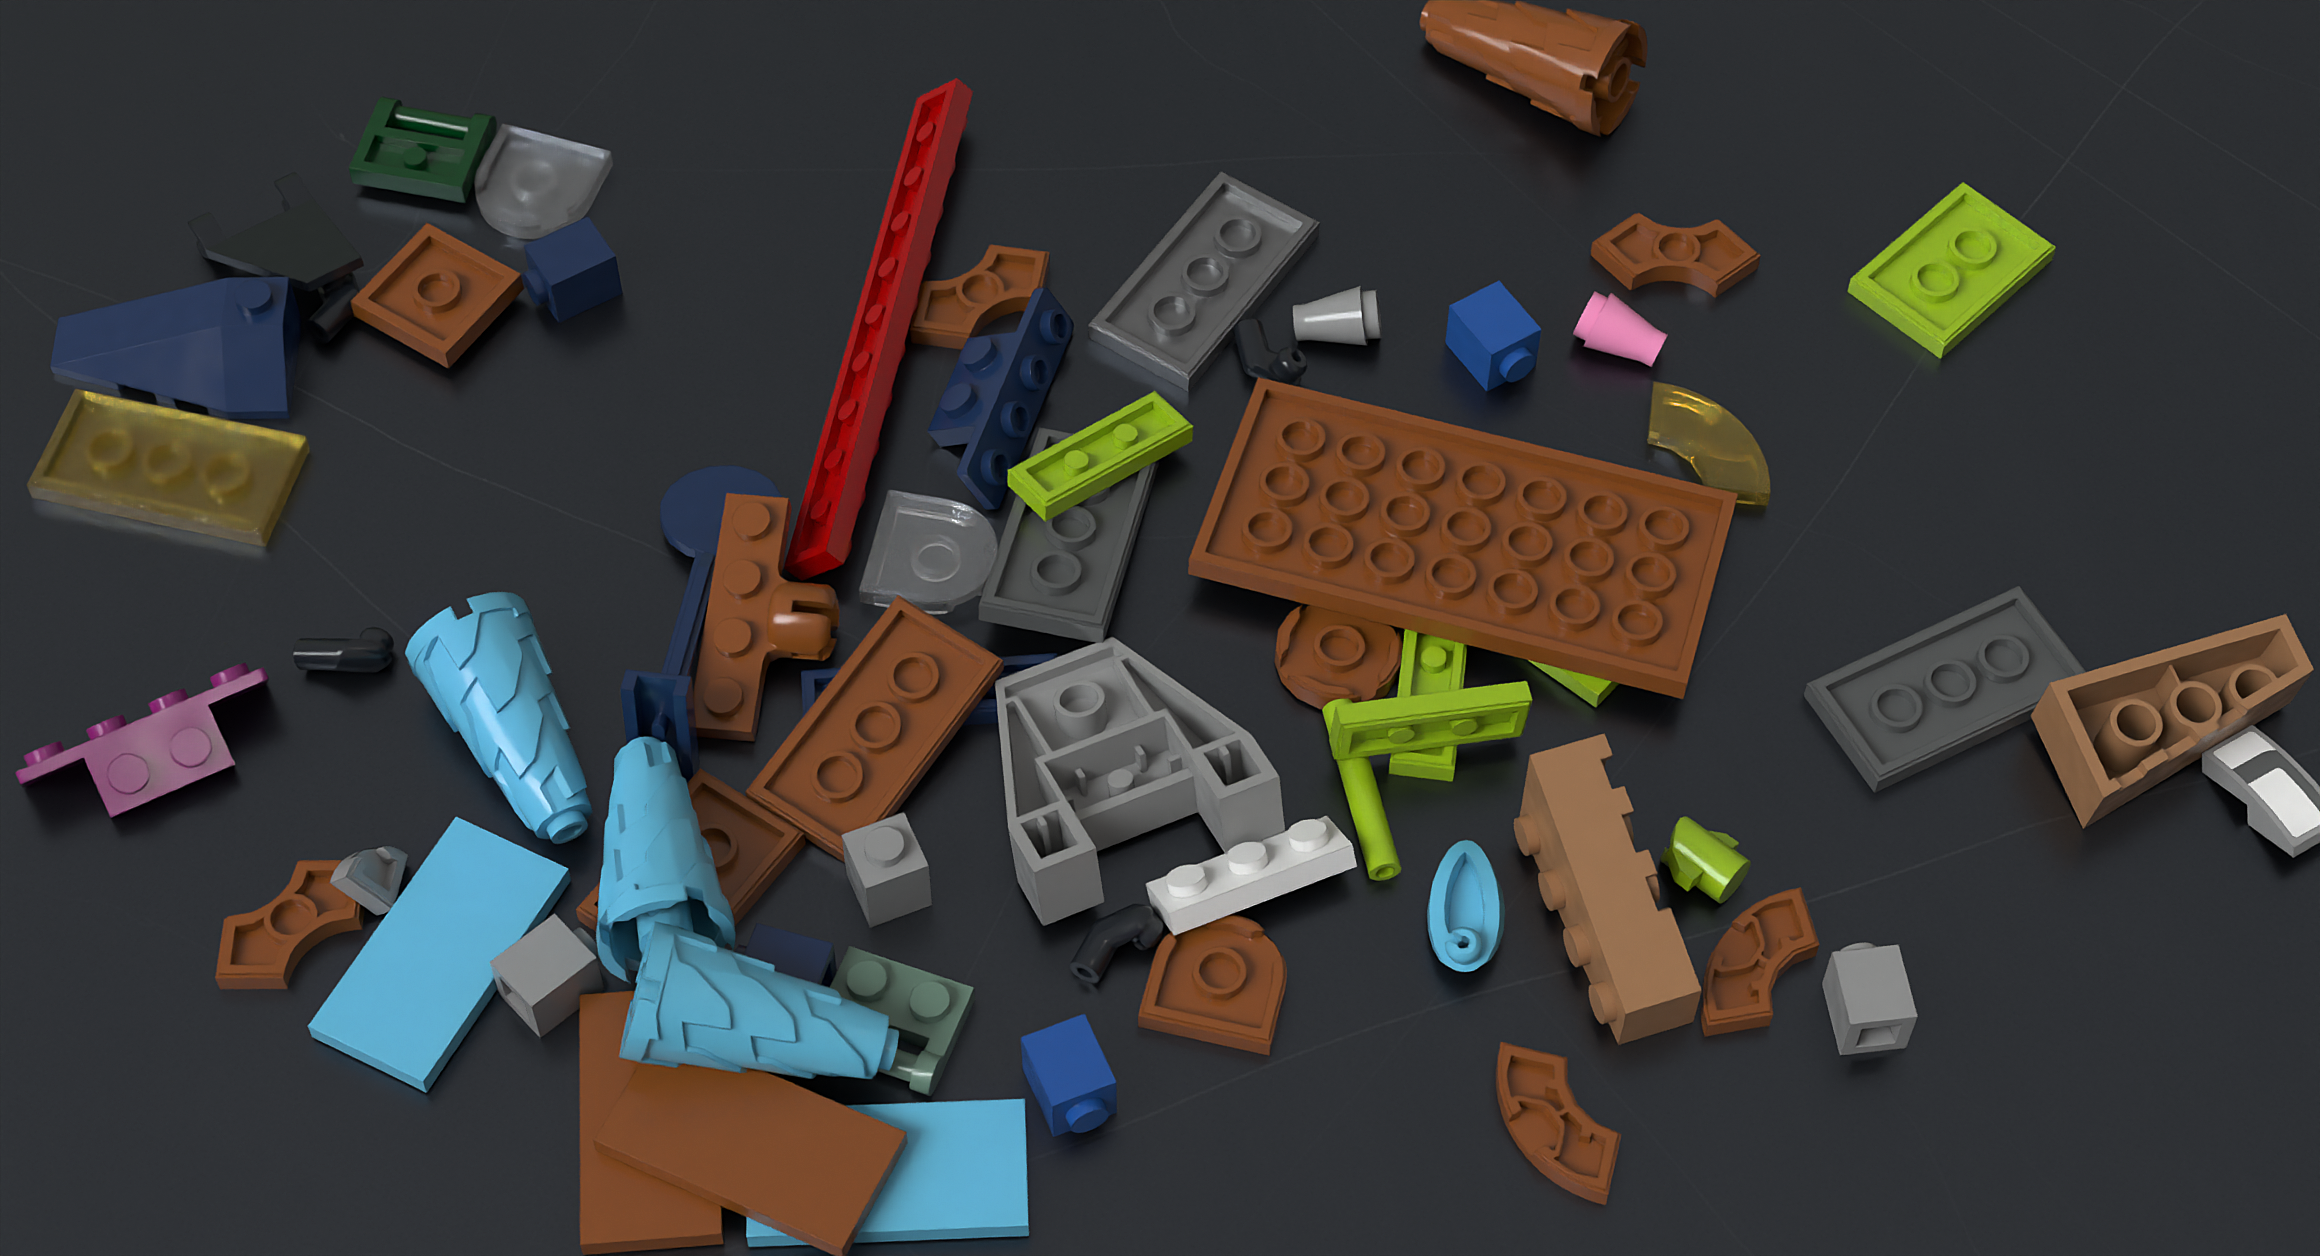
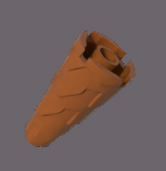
(1560, 60)

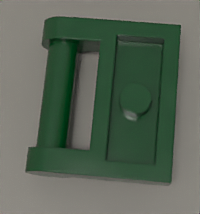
(417, 160)

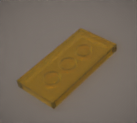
(169, 467)

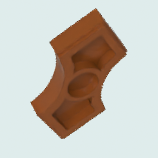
(1650, 252)
(964, 305)
(268, 943)

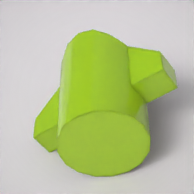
(1705, 860)

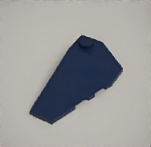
(204, 344)

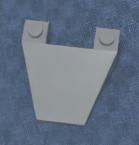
(1111, 751)

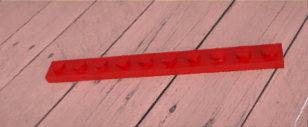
(878, 333)

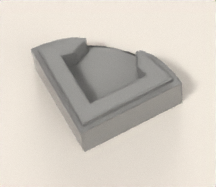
(372, 877)

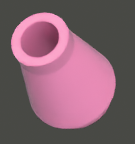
(1618, 330)

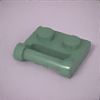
(919, 1005)

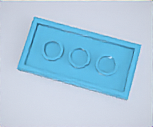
(430, 957)
(953, 1180)

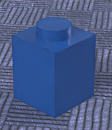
(1493, 336)
(1069, 1076)

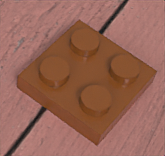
(437, 295)

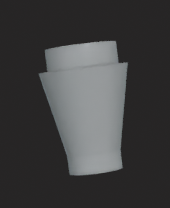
(1340, 318)

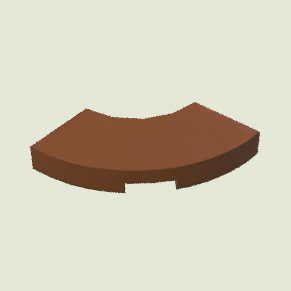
(1750, 960)
(1551, 1125)

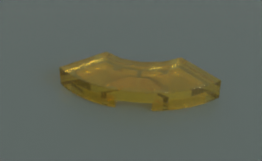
(1710, 440)

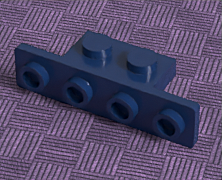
(999, 394)

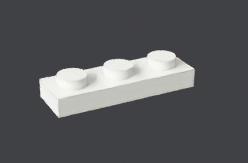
(1250, 874)

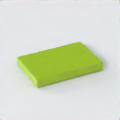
(1951, 270)

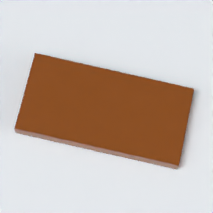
(876, 727)
(755, 1148)
(618, 1203)

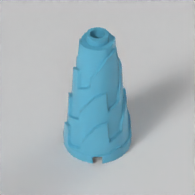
(497, 692)
(654, 860)
(740, 1014)

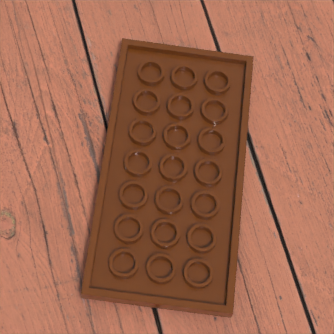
(1466, 536)

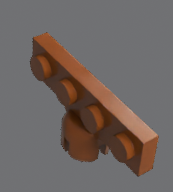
(754, 617)

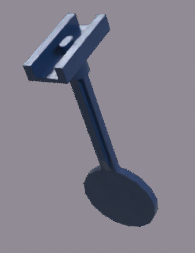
(691, 520)

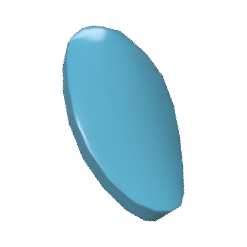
(1465, 908)

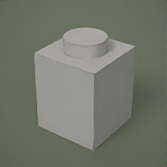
(887, 869)
(548, 973)
(1869, 998)

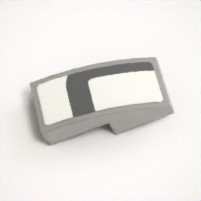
(2277, 790)

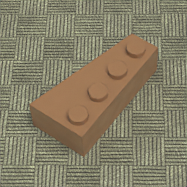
(2157, 713)
(1605, 892)

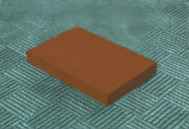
(745, 842)

